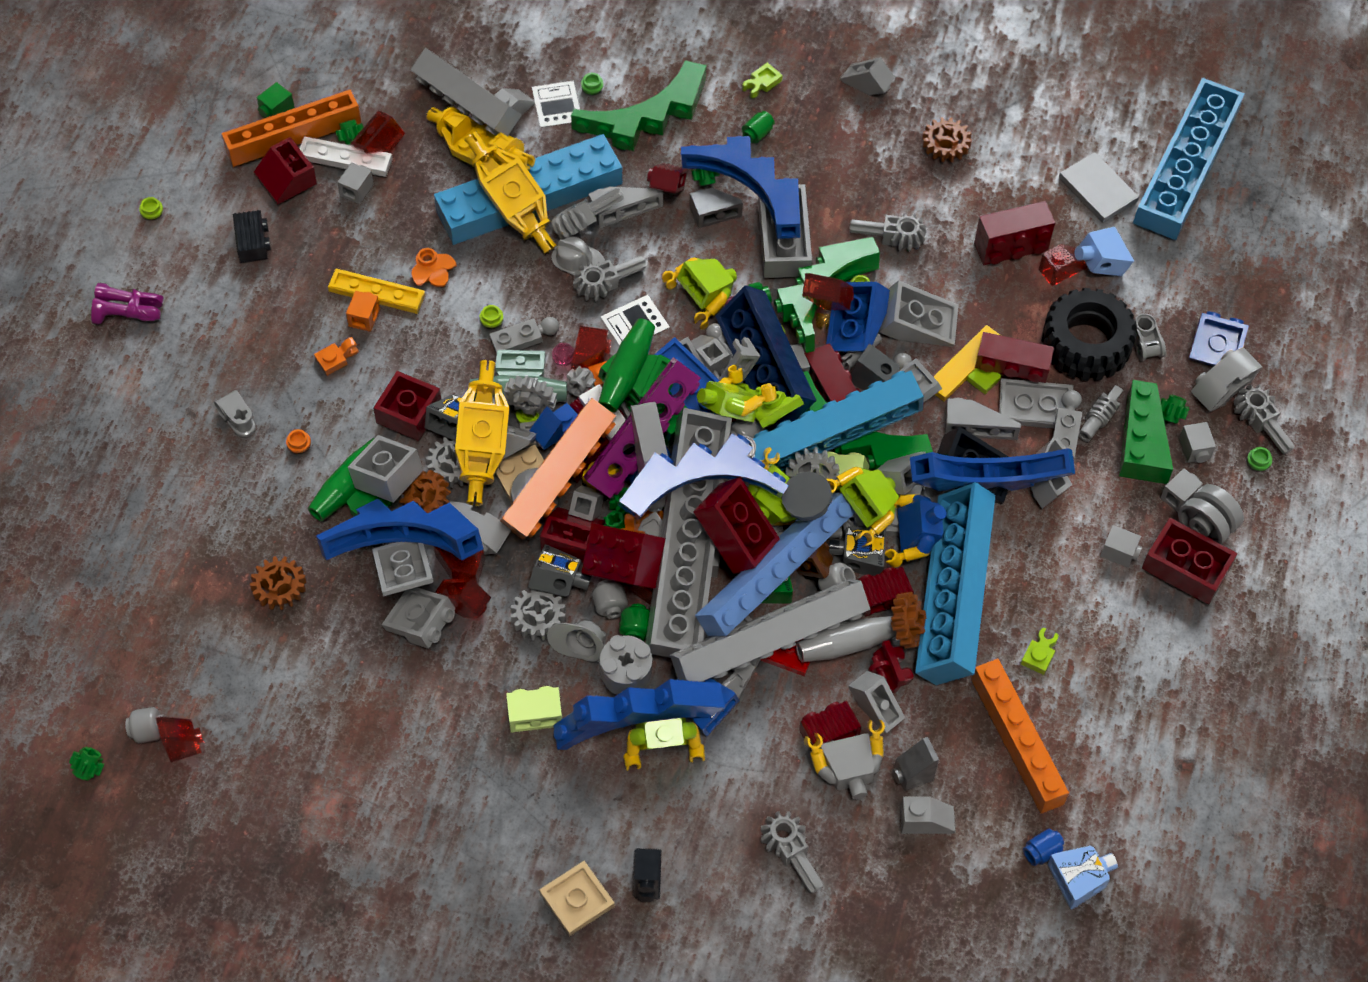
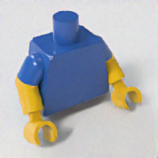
(918, 528)

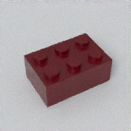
(1014, 233)
(736, 525)
(623, 555)
(1189, 560)

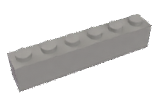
(467, 93)

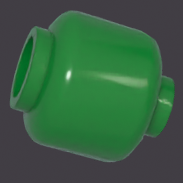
(634, 621)

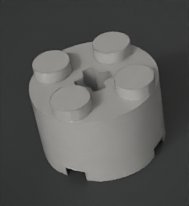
(629, 652)

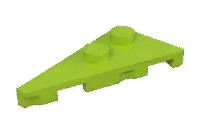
(774, 410)

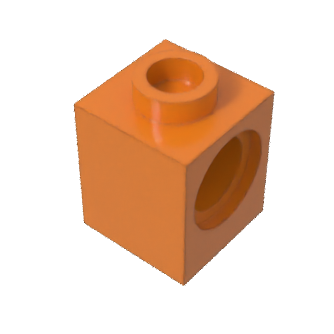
(363, 310)

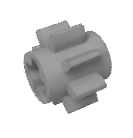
(580, 381)

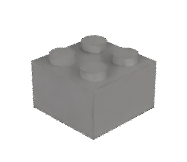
(385, 468)

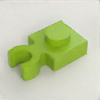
(763, 78)
(1040, 653)

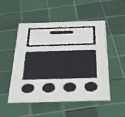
(555, 103)
(623, 318)

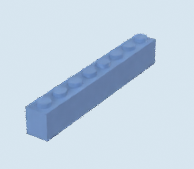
(756, 584)

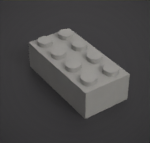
(784, 255)

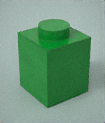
(274, 101)

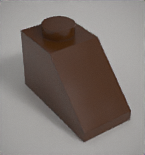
(817, 563)

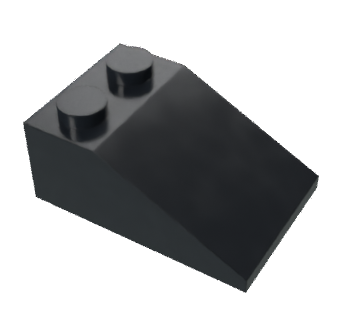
(964, 444)

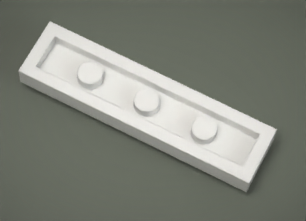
(342, 155)

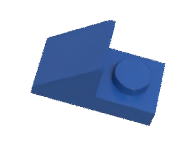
(552, 425)

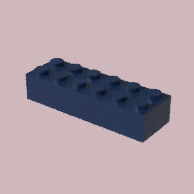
(753, 317)

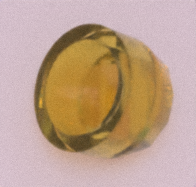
(822, 318)

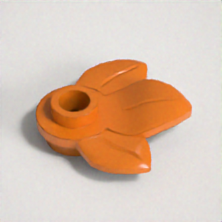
(434, 270)

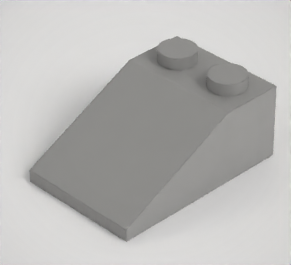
(919, 316)
(402, 566)

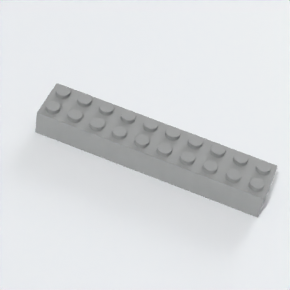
(688, 549)

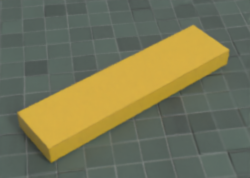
(388, 293)
(960, 366)

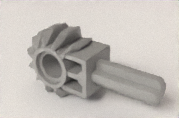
(583, 214)
(896, 231)
(605, 277)
(1263, 415)
(791, 849)

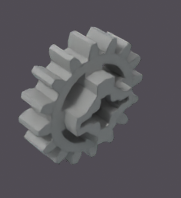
(529, 395)
(440, 461)
(812, 461)
(525, 616)

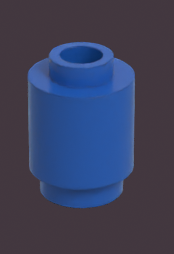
(1042, 846)

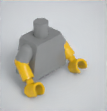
(849, 761)

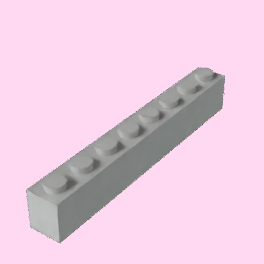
(771, 631)

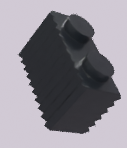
(250, 236)
(646, 874)

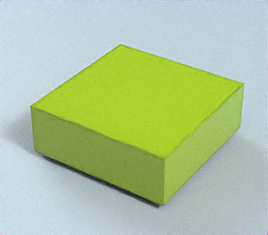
(983, 380)

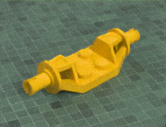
(456, 127)
(512, 191)
(481, 432)

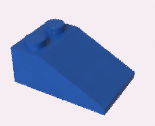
(859, 326)

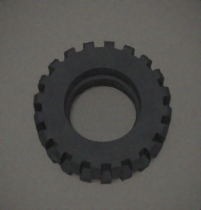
(1096, 310)

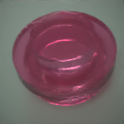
(563, 354)

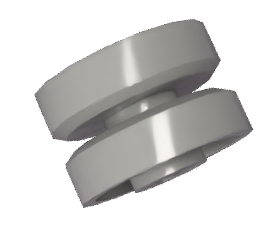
(1212, 513)

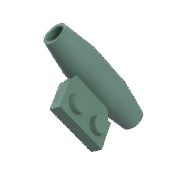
(524, 362)

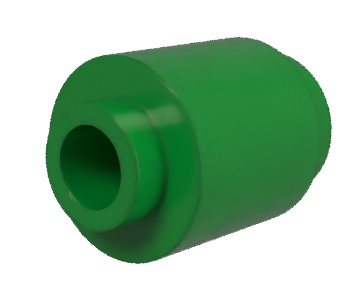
(758, 126)

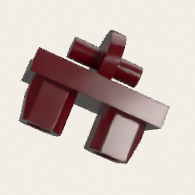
(886, 664)

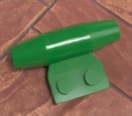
(633, 367)
(340, 491)

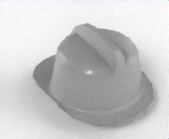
(574, 252)
(579, 640)

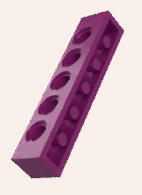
(613, 453)

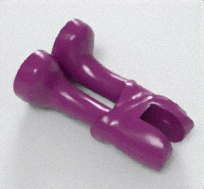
(140, 304)

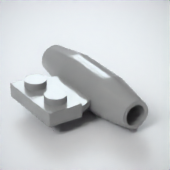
(846, 639)

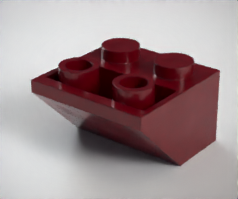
(285, 171)
(567, 532)

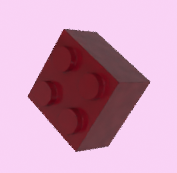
(404, 405)

